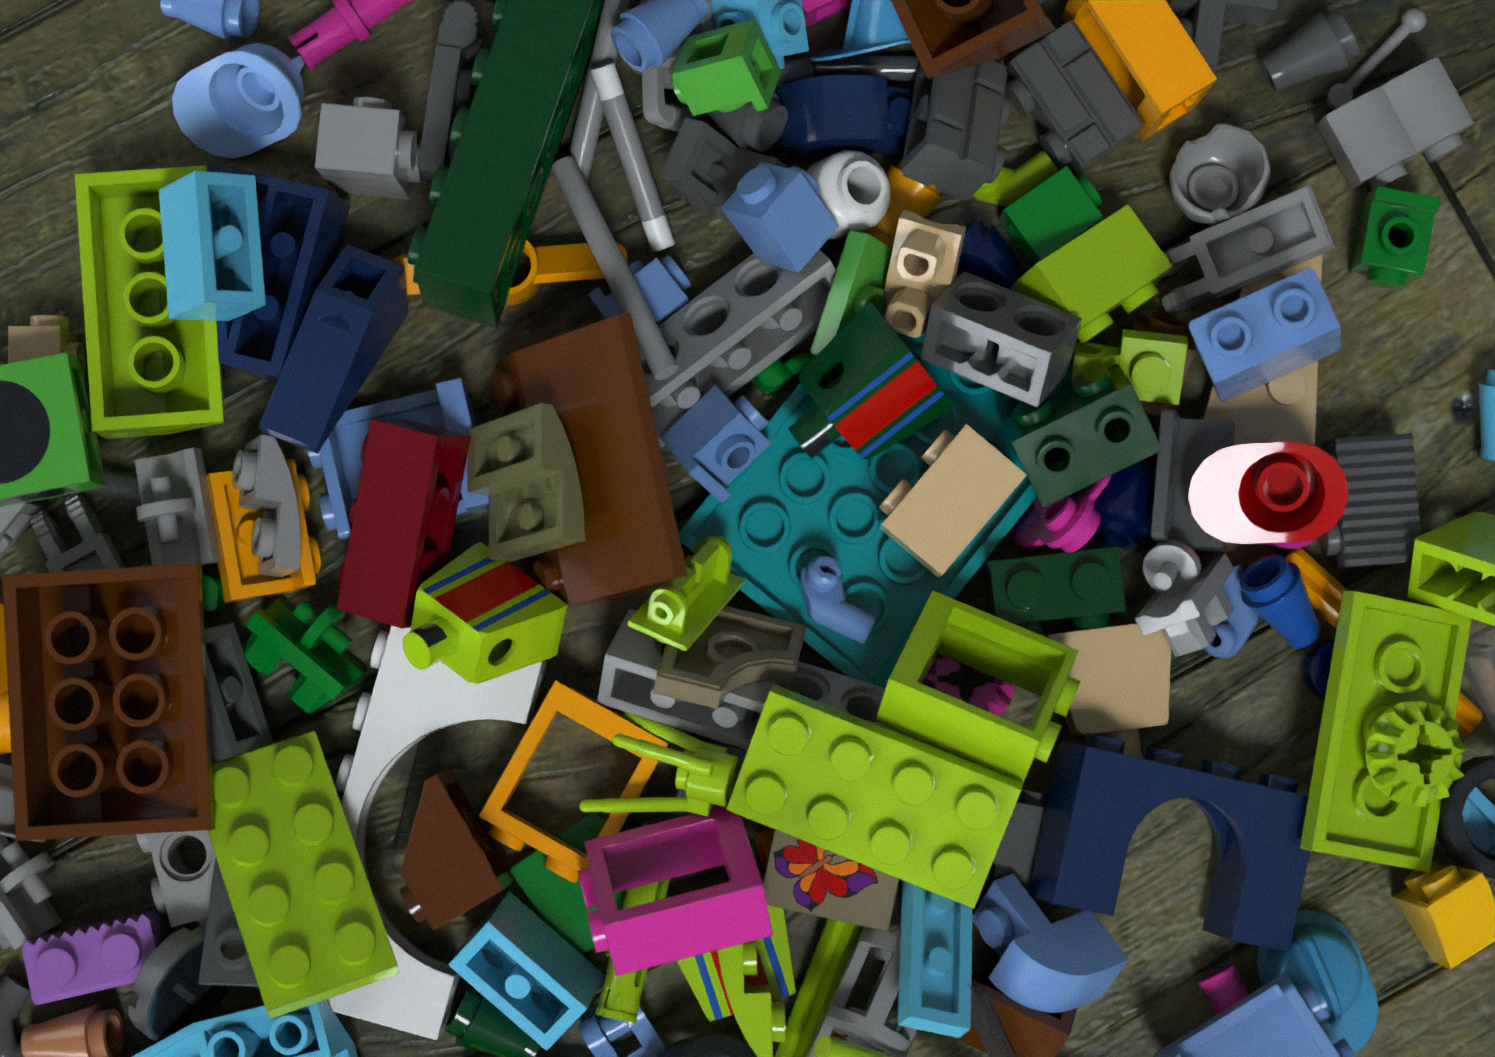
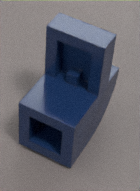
(844, 114)

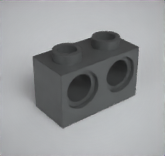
(1000, 338)

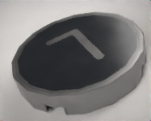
(170, 986)

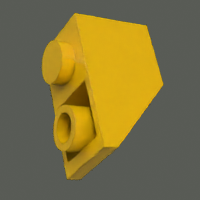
(1449, 911)

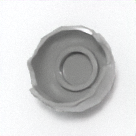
(1220, 174)

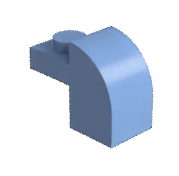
(1043, 962)

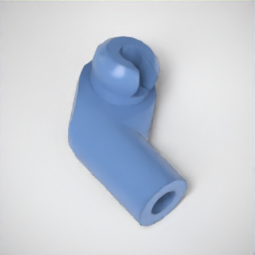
(827, 602)
(1237, 628)

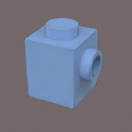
(780, 215)

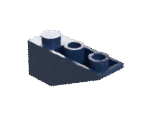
(336, 347)

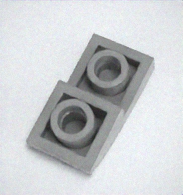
(268, 487)

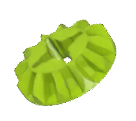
(1396, 733)

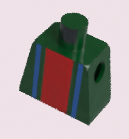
(866, 390)

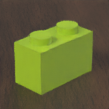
(1099, 272)

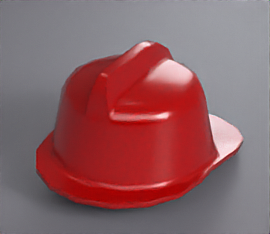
(1268, 493)

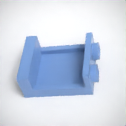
(1266, 334)
(340, 456)
(1266, 1023)

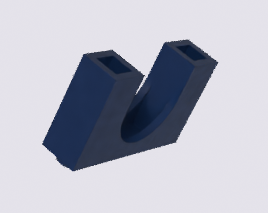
(1104, 796)

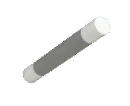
(632, 156)

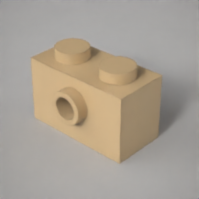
(951, 500)

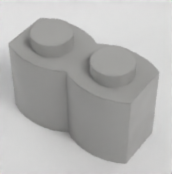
(1396, 124)

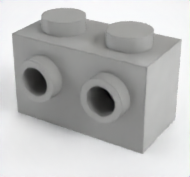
(367, 149)

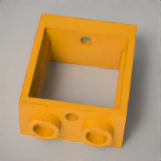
(1146, 56)
(516, 831)

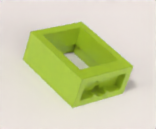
(997, 650)

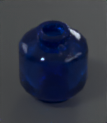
(1126, 507)

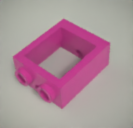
(682, 923)

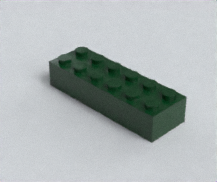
(502, 155)

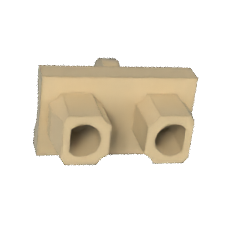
(920, 270)

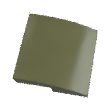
(530, 483)

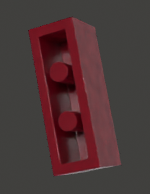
(401, 517)

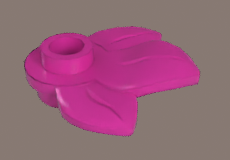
(1062, 524)

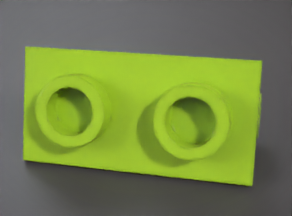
(686, 606)

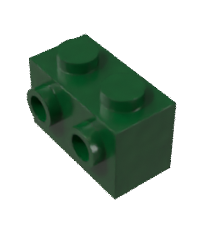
(1081, 433)
(1056, 587)

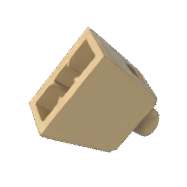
(1120, 684)

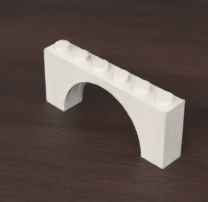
(392, 721)

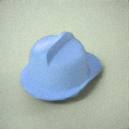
(240, 100)

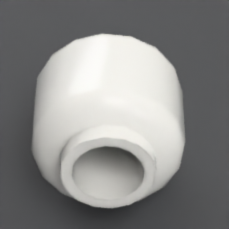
(852, 190)

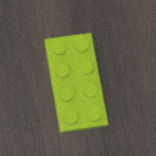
(1380, 657)
(874, 796)
(296, 877)

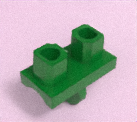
(310, 645)

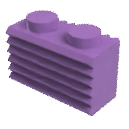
(92, 955)

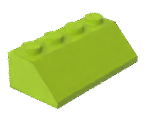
(142, 367)

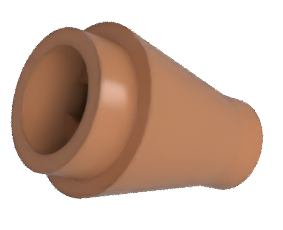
(81, 1033)

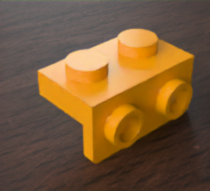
(234, 533)

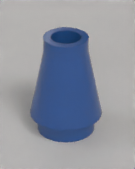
(1279, 597)

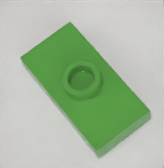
(856, 283)

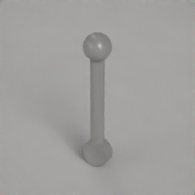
(1412, 21)

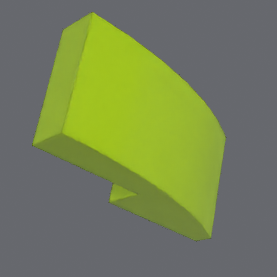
(756, 1015)

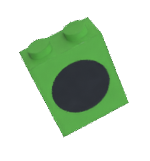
(46, 430)

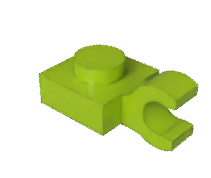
(1147, 358)

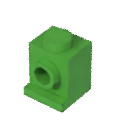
(726, 69)

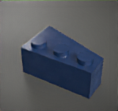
(299, 244)

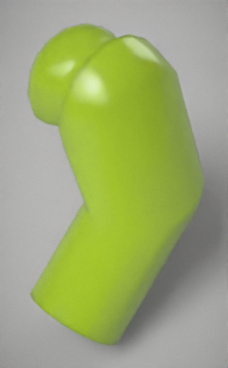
(1017, 182)

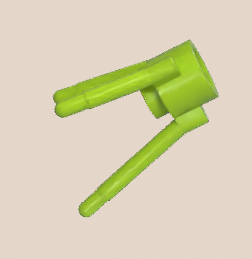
(702, 771)

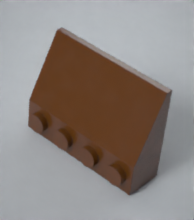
(607, 415)
(108, 702)

